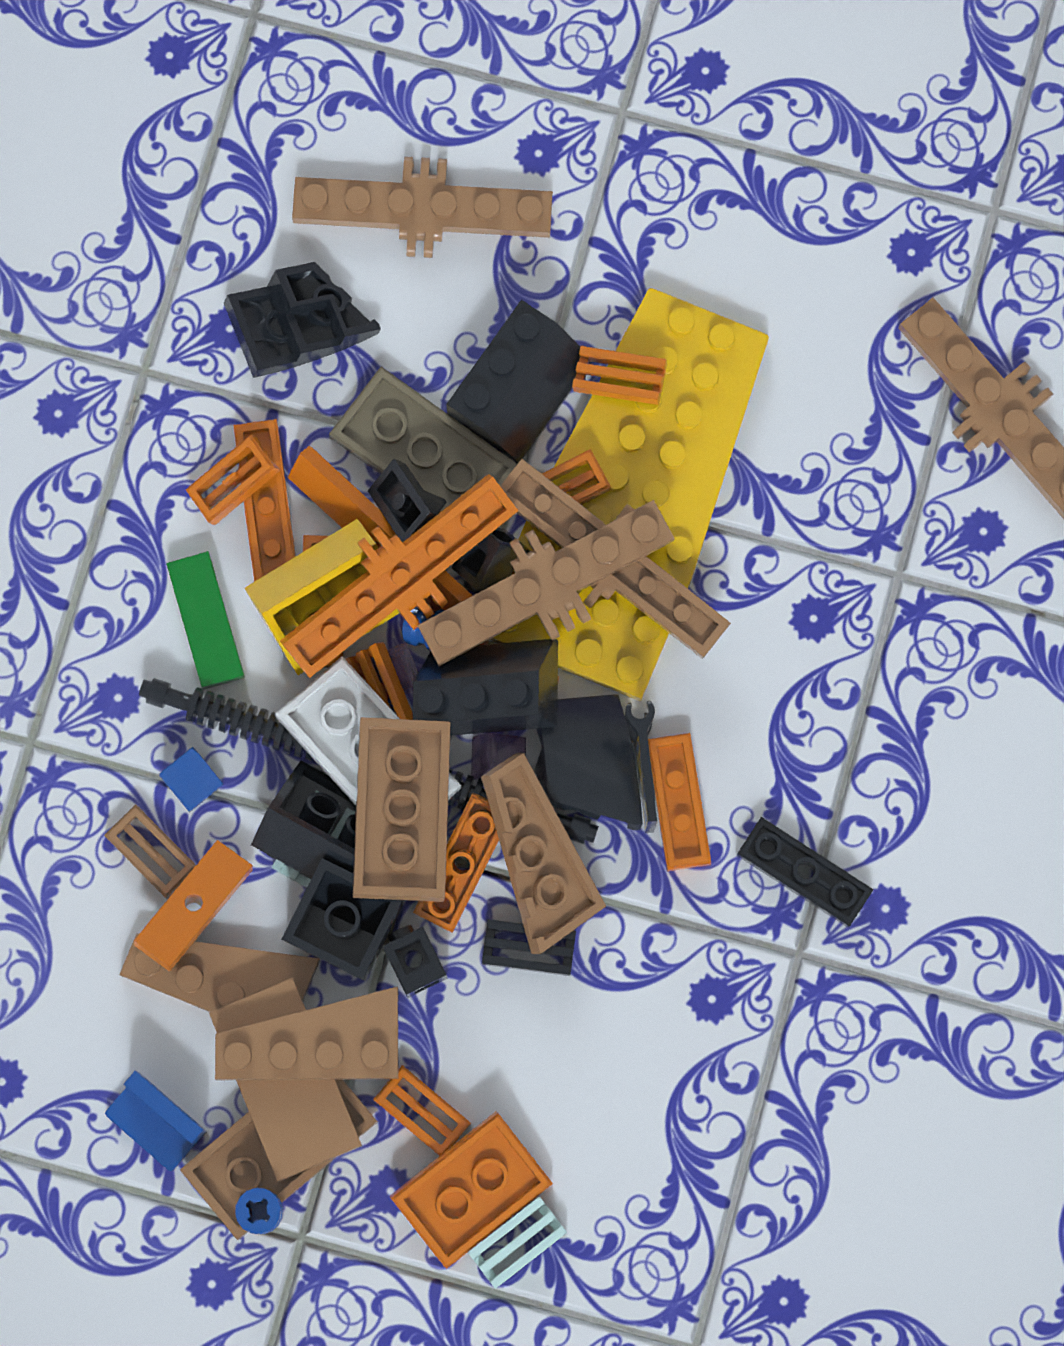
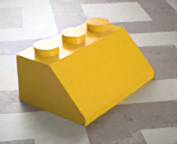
(309, 582)

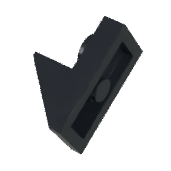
(404, 500)

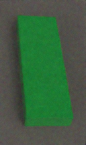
(205, 620)

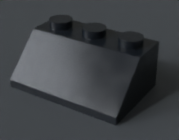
(517, 382)
(491, 688)
(302, 821)

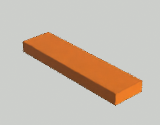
(268, 507)

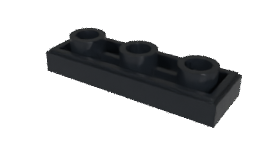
(828, 889)

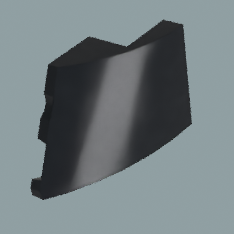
(295, 320)
(590, 760)

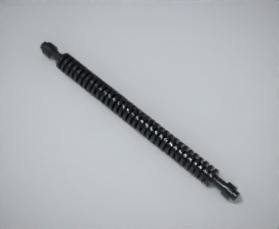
(160, 694)

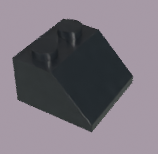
(340, 927)

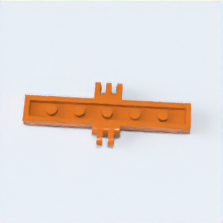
(399, 576)

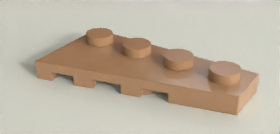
(541, 860)
(219, 974)
(322, 1043)

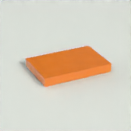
(471, 1190)

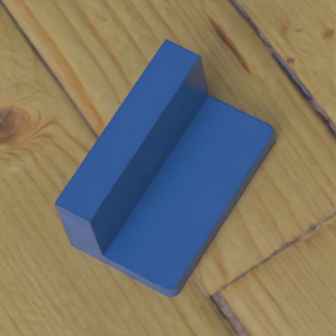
(155, 1121)

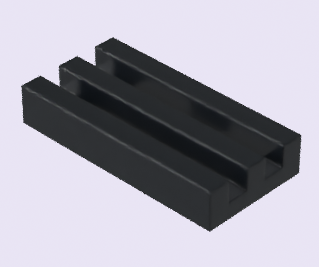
(518, 928)

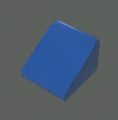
(191, 779)

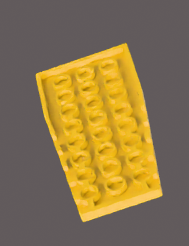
(657, 454)

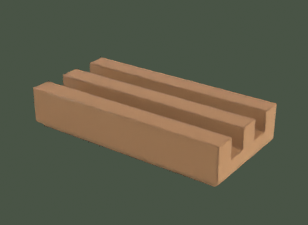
(176, 877)

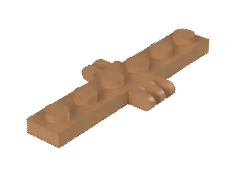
(422, 206)
(996, 406)
(546, 583)
(640, 583)

